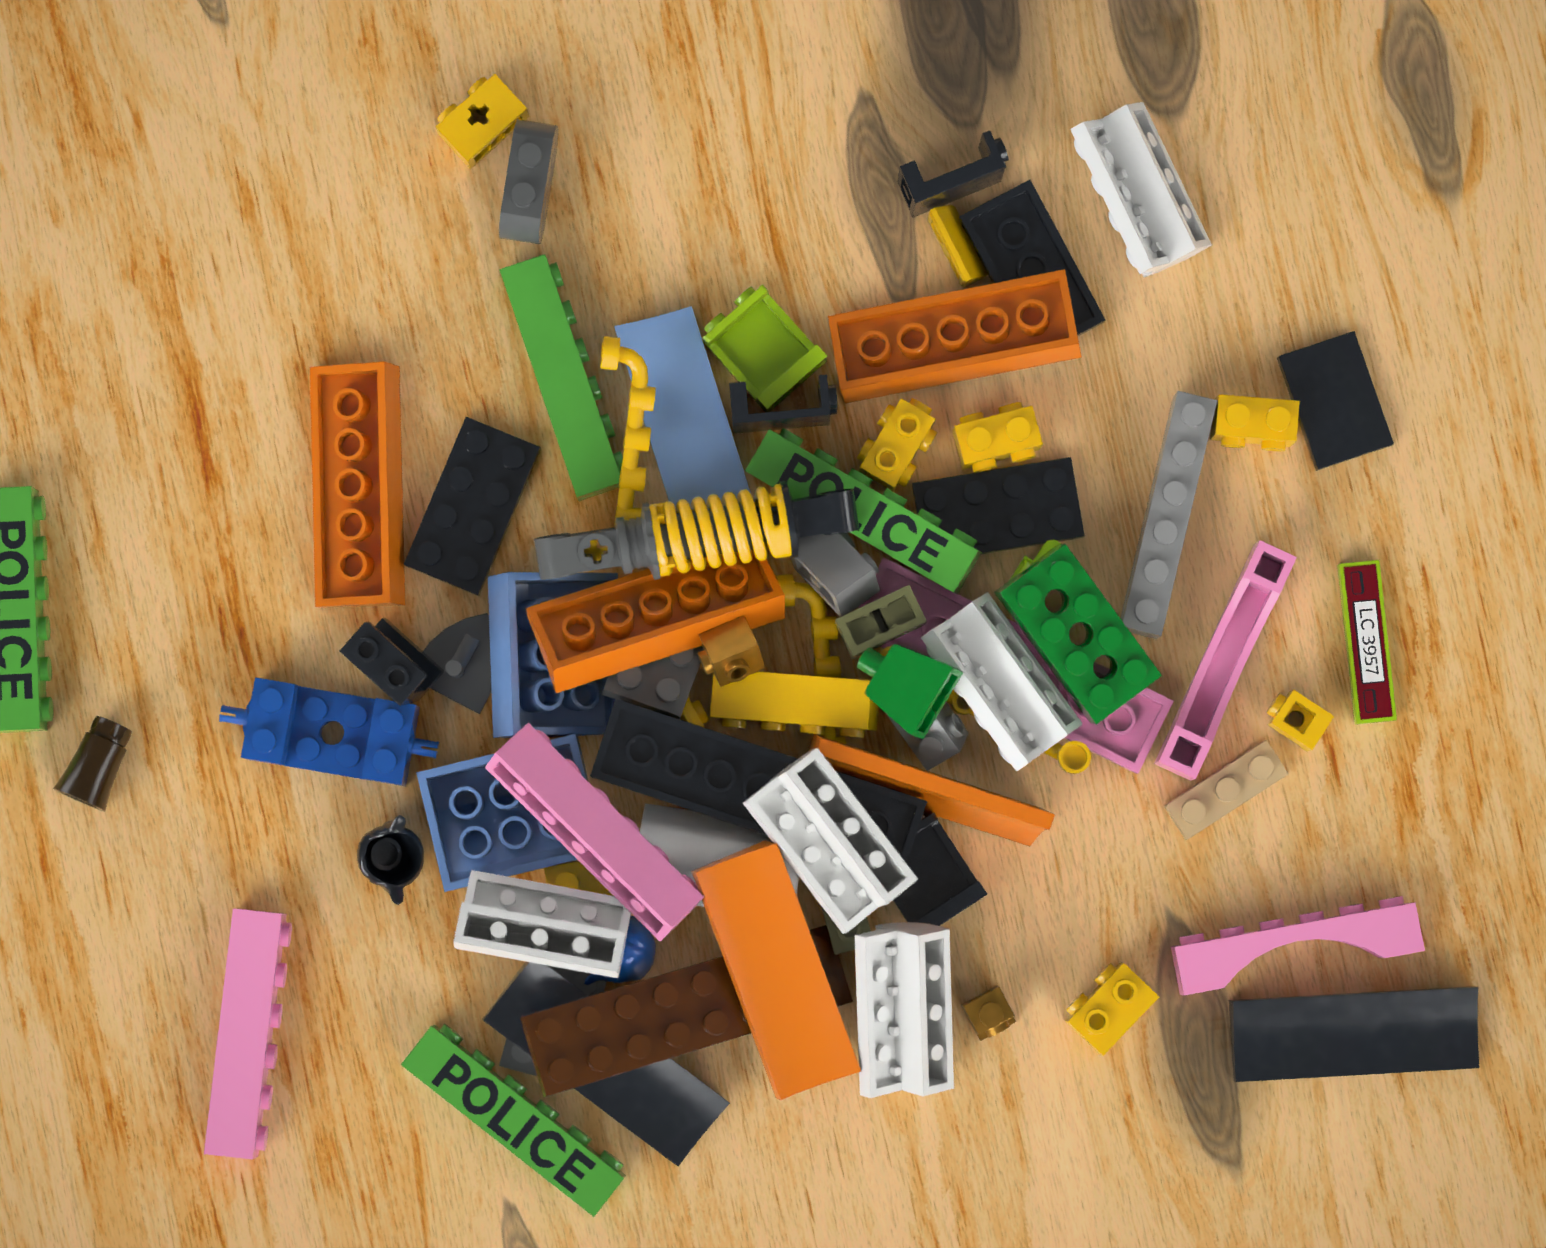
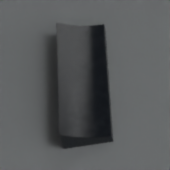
(1354, 1034)
(654, 1102)

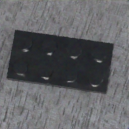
(1020, 241)
(1007, 505)
(472, 506)

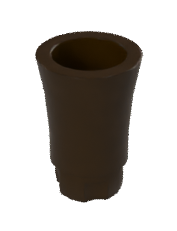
(95, 764)

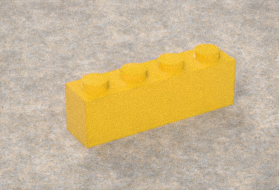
(796, 699)

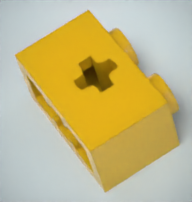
(473, 140)

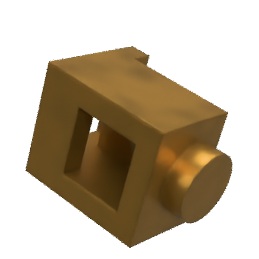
(989, 1013)

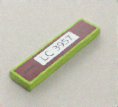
(1367, 642)

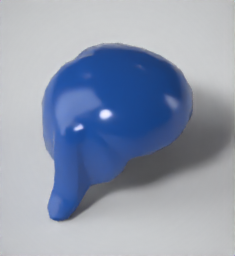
(637, 956)

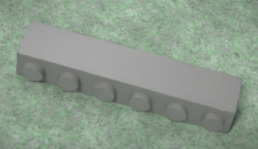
(1167, 514)

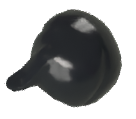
(391, 857)

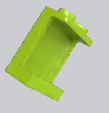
(763, 348)

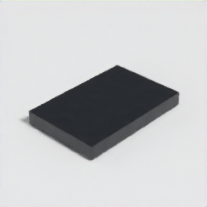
(1336, 400)

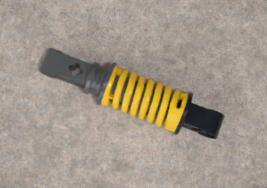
(685, 533)

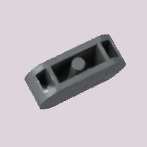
(528, 181)

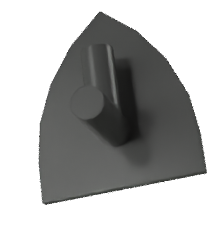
(465, 657)

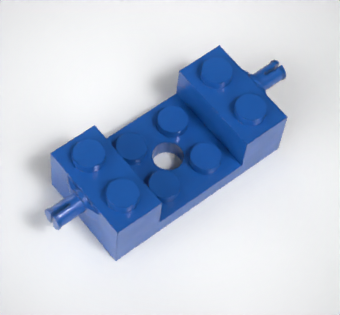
(287, 723)

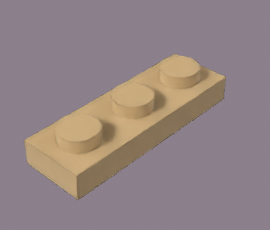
(1226, 790)

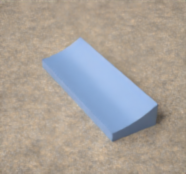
(688, 416)

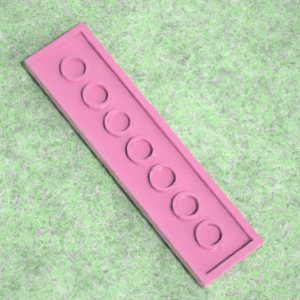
(1120, 738)

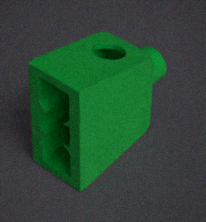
(908, 686)

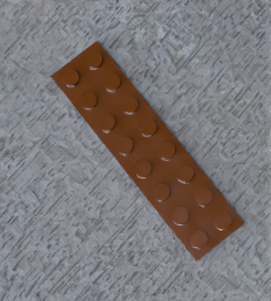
(648, 1021)

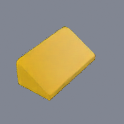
(956, 245)

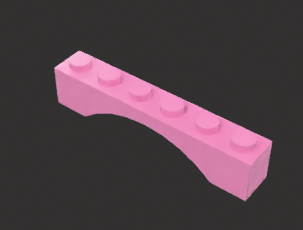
(1224, 660)
(1214, 962)

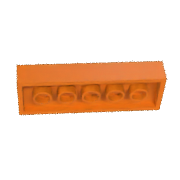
(954, 336)
(357, 485)
(648, 619)
(944, 795)
(776, 969)

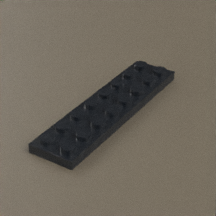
(720, 772)

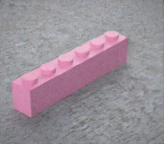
(594, 831)
(246, 1034)

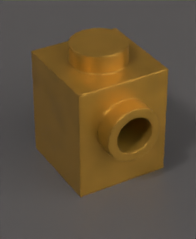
(730, 652)

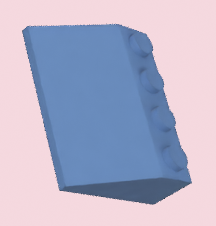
(519, 674)
(483, 825)

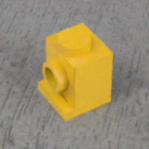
(1314, 719)

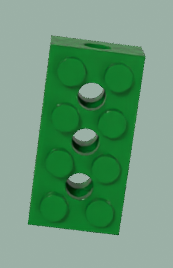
(1105, 633)

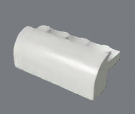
(1140, 189)
(1002, 681)
(697, 839)
(830, 840)
(542, 924)
(904, 1009)

